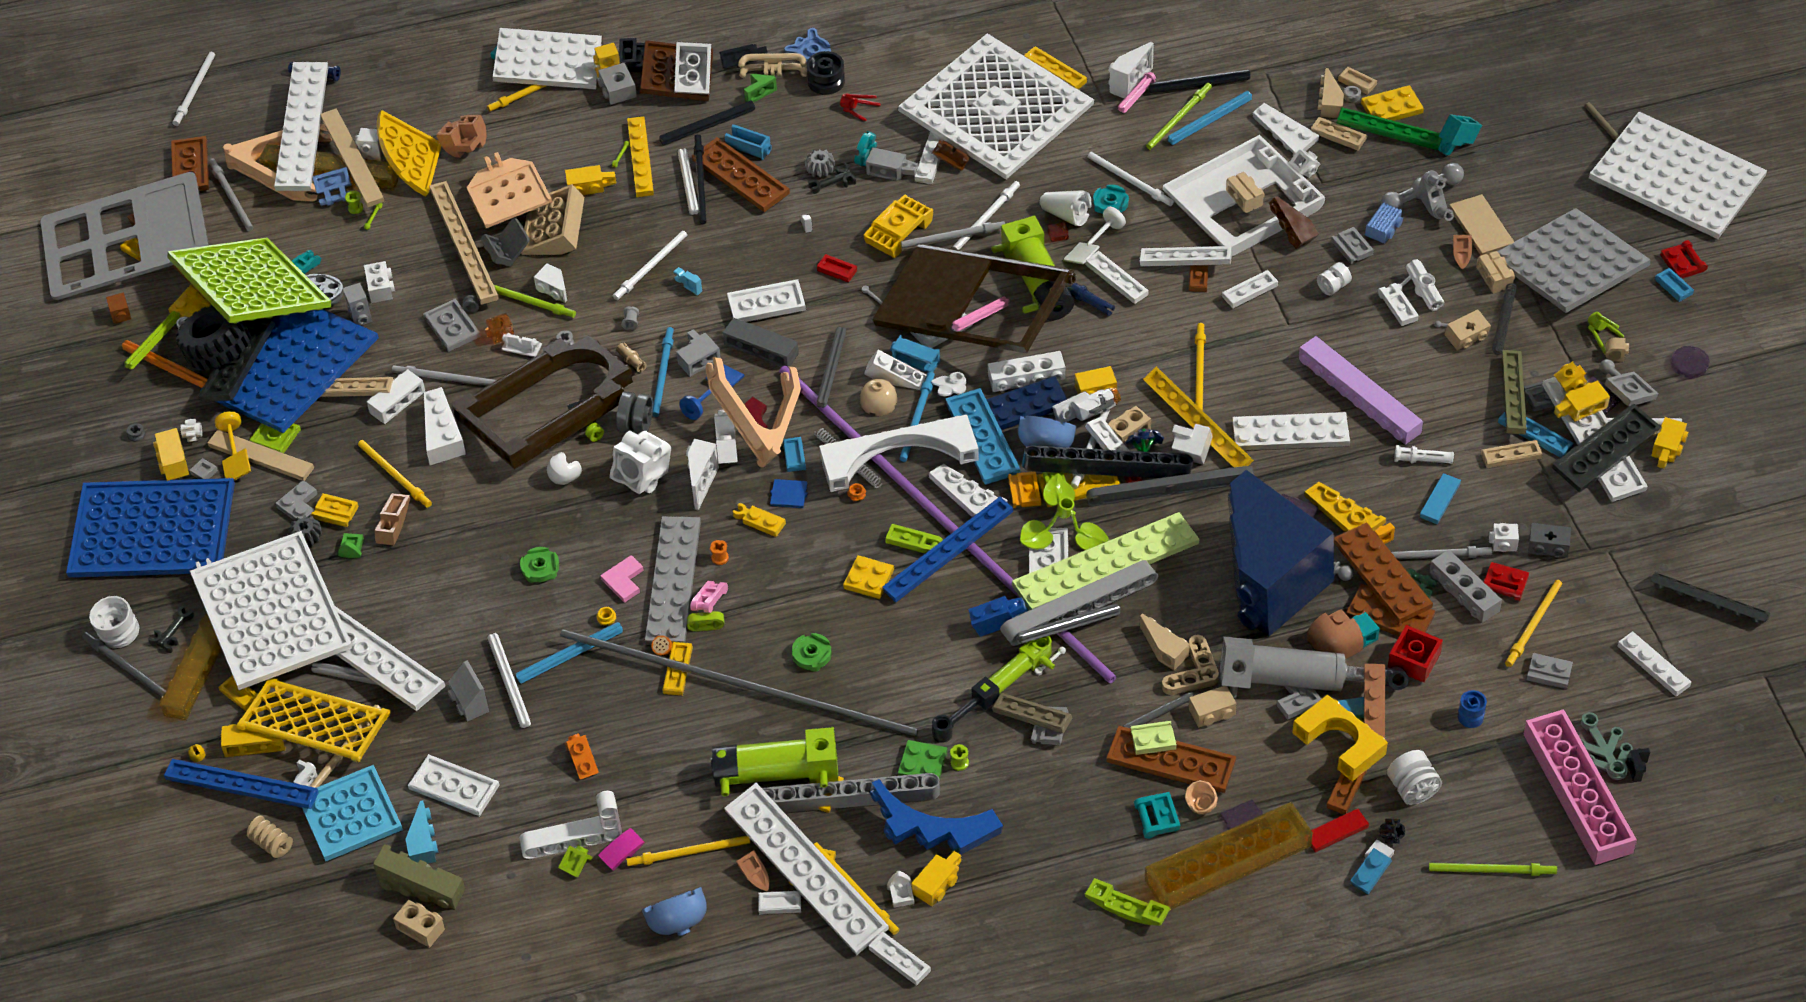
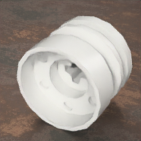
(114, 622)
(1414, 777)

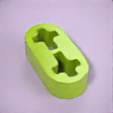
(705, 621)

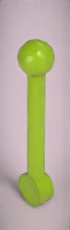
(615, 162)
(367, 225)

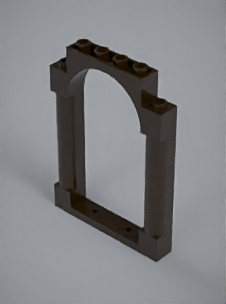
(554, 357)

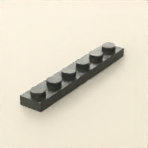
(1718, 601)

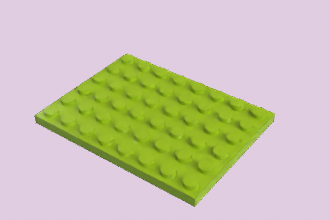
(249, 280)

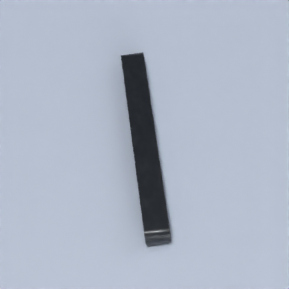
(1106, 462)

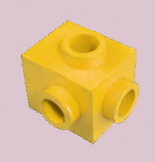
(1571, 377)

